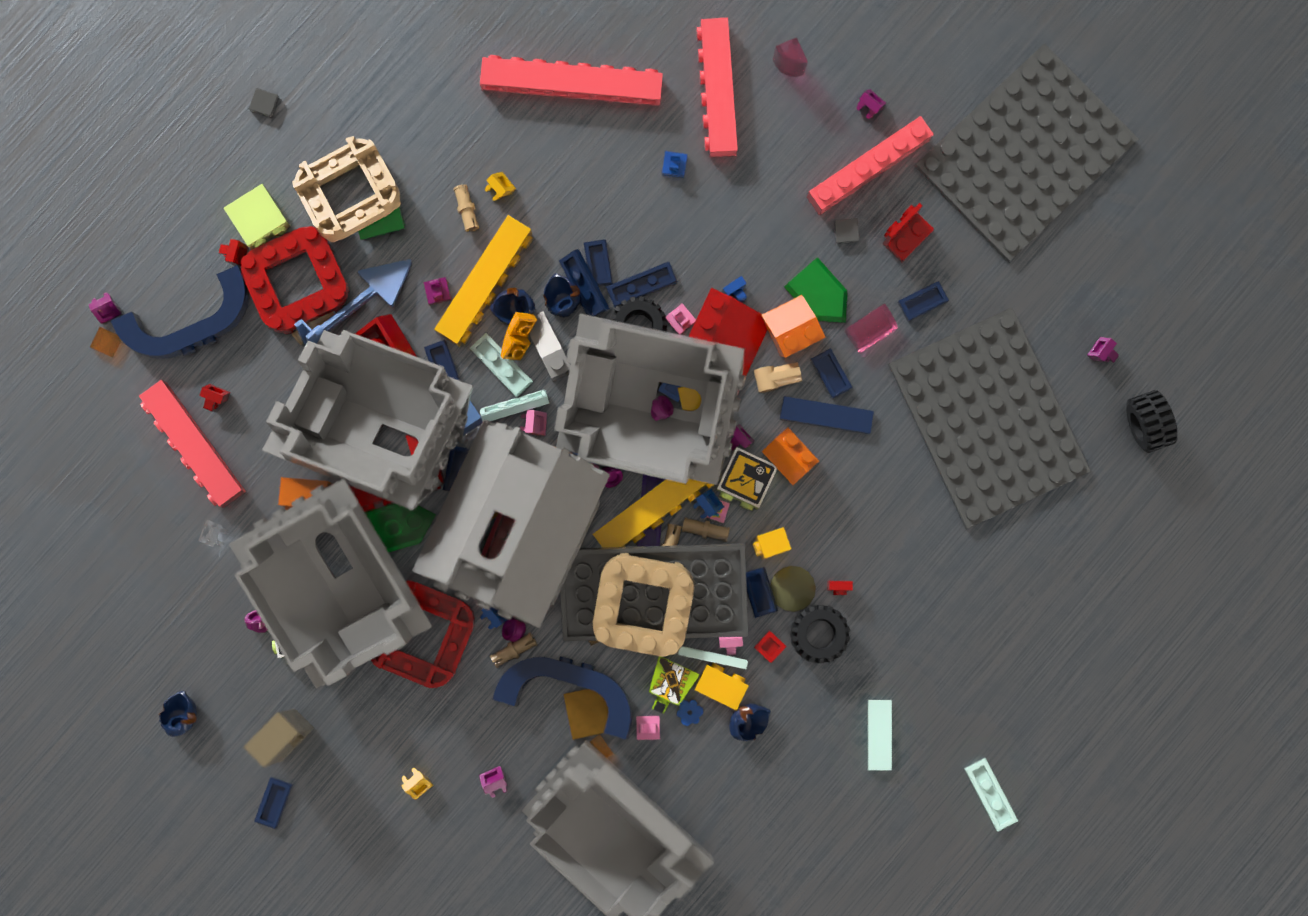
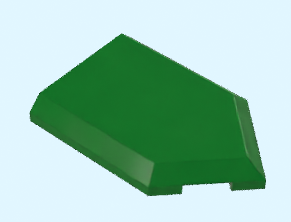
(821, 291)
(399, 525)

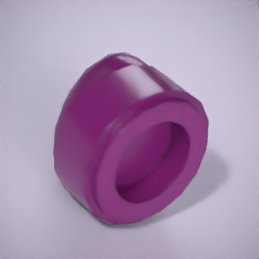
(661, 408)
(615, 476)
(254, 622)
(513, 630)

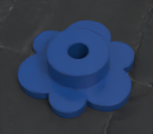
(687, 719)

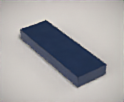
(642, 284)
(590, 294)

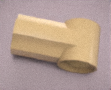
(772, 377)

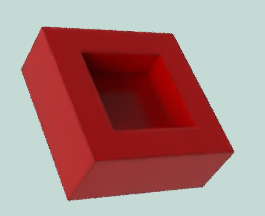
(839, 587)
(770, 646)

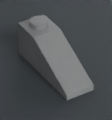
(549, 348)

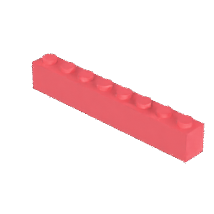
(571, 81)

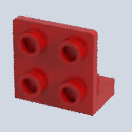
(908, 234)

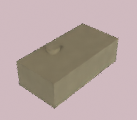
(279, 737)

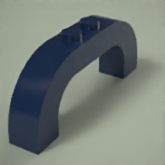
(200, 333)
(516, 677)

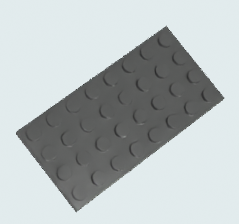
(716, 604)

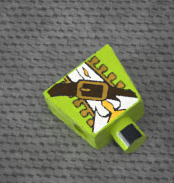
(670, 683)

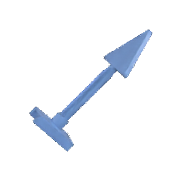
(383, 281)

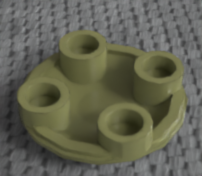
(793, 588)

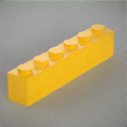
(483, 281)
(648, 512)

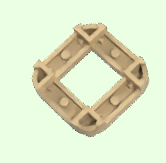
(359, 216)
(647, 572)

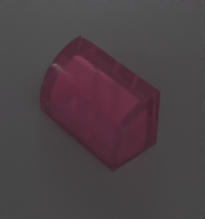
(790, 58)
(871, 328)

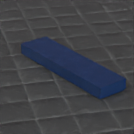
(826, 415)

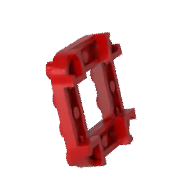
(309, 308)
(451, 649)

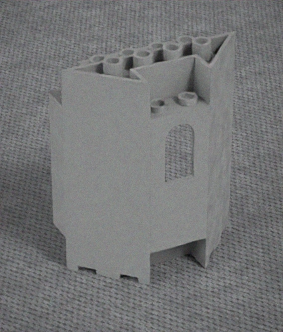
(612, 393)
(344, 400)
(553, 507)
(312, 616)
(612, 837)

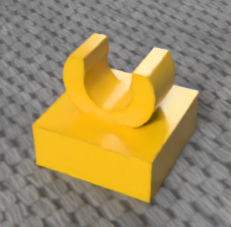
(500, 184)
(416, 784)

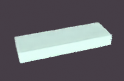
(504, 369)
(514, 406)
(713, 657)
(879, 734)
(991, 794)

